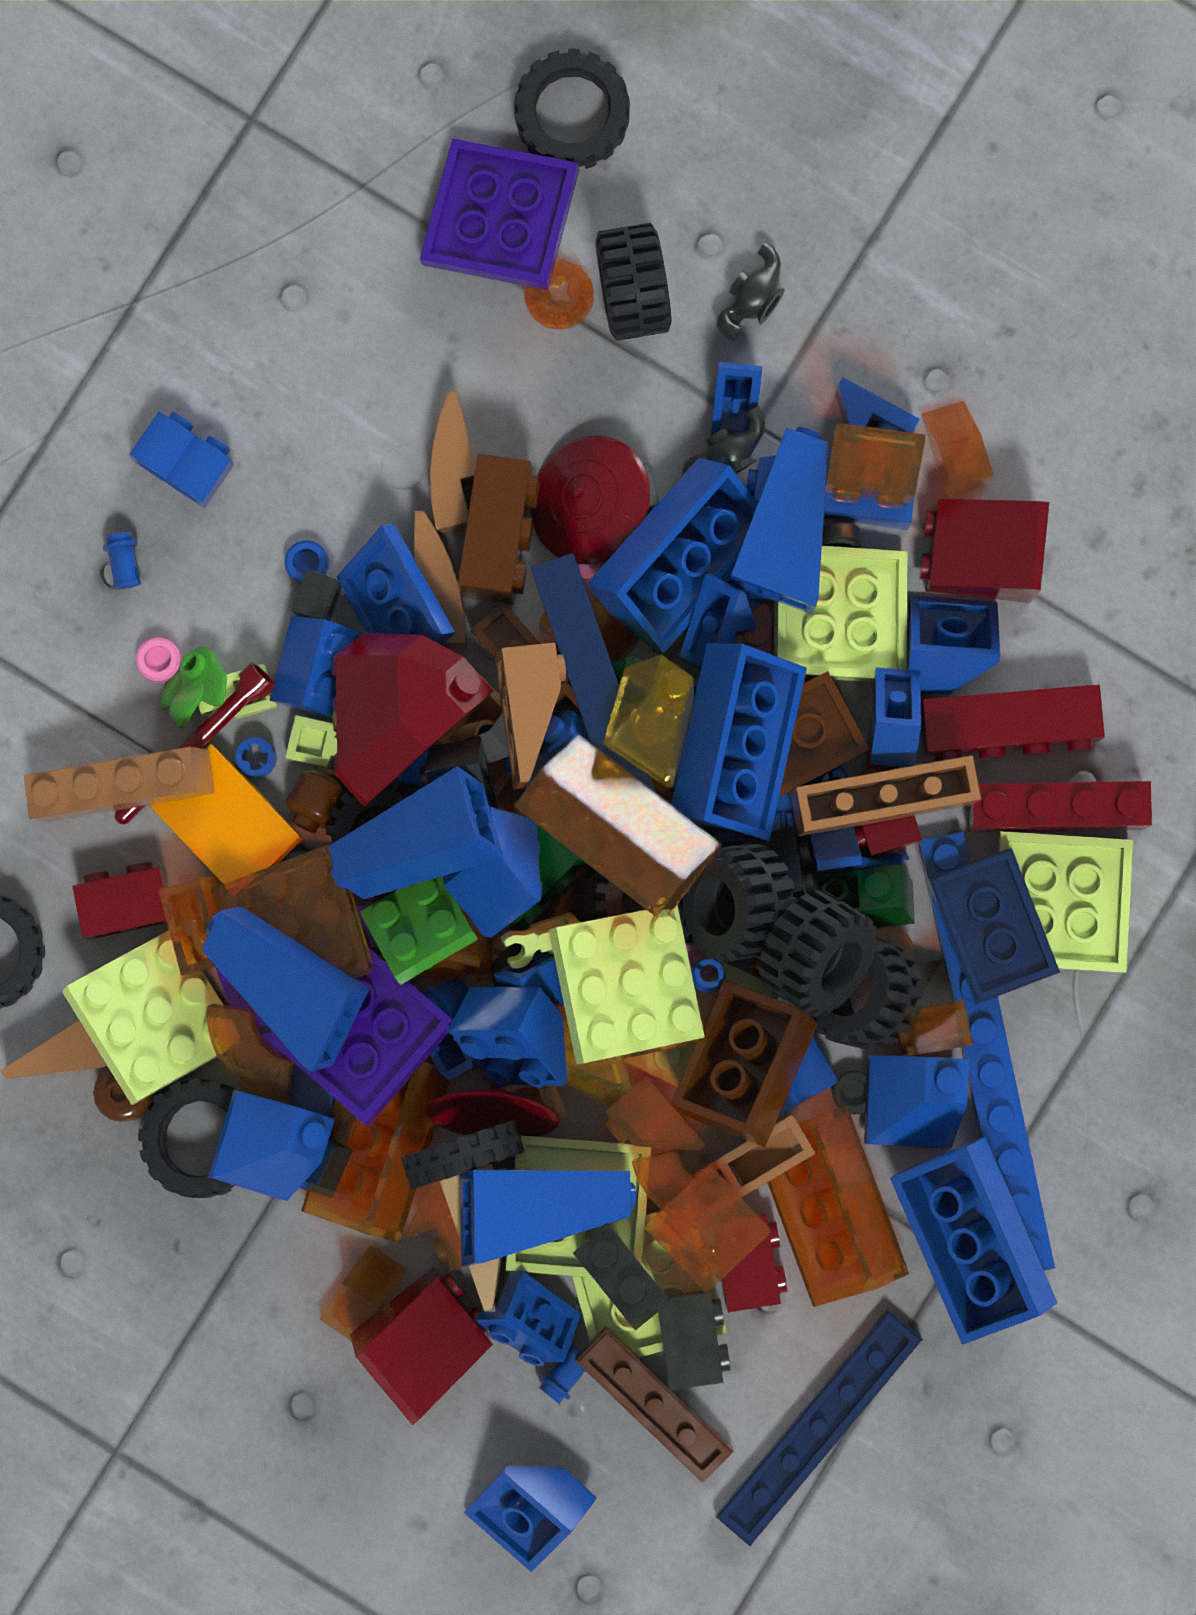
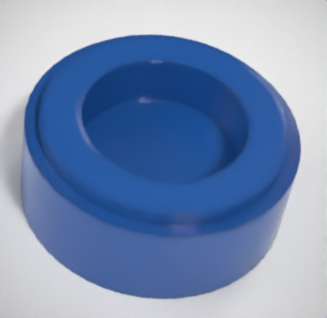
(304, 557)

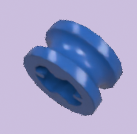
(265, 748)

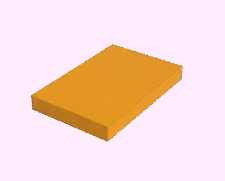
(232, 829)

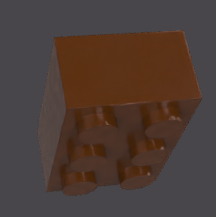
(498, 529)
(744, 1063)

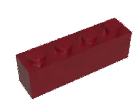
(1012, 721)
(1061, 806)

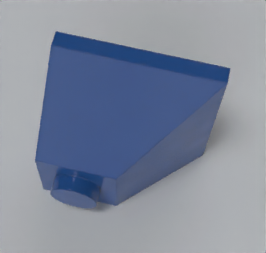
(951, 641)
(915, 1100)
(269, 1145)
(531, 1510)

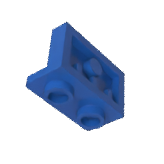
(532, 1320)

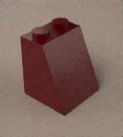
(985, 548)
(421, 1343)

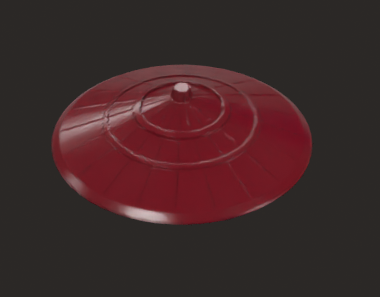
(590, 498)
(484, 1108)

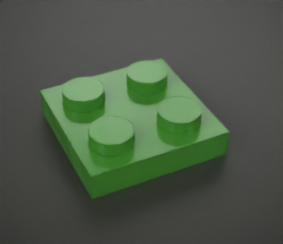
(418, 927)

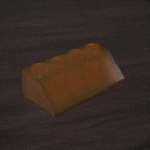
(618, 826)
(374, 1185)
(837, 1214)

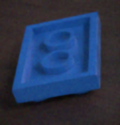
(391, 590)

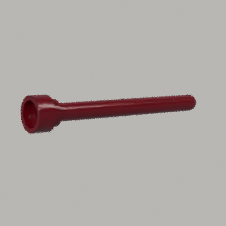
(253, 684)

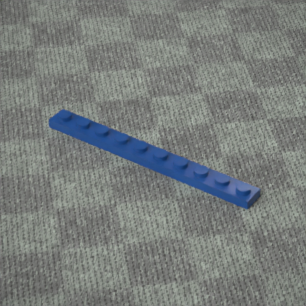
(990, 1066)

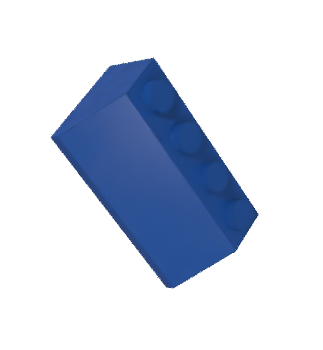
(662, 564)
(738, 740)

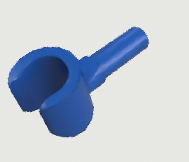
(885, 860)

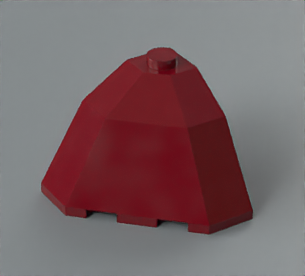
(395, 704)

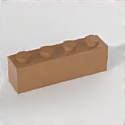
(119, 784)
(885, 796)

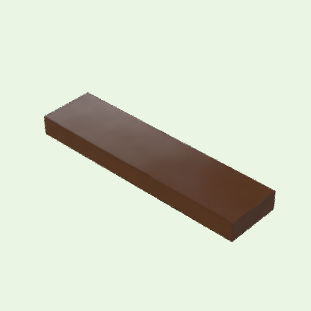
(653, 1404)

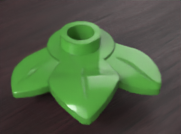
(197, 681)

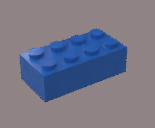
(974, 1241)

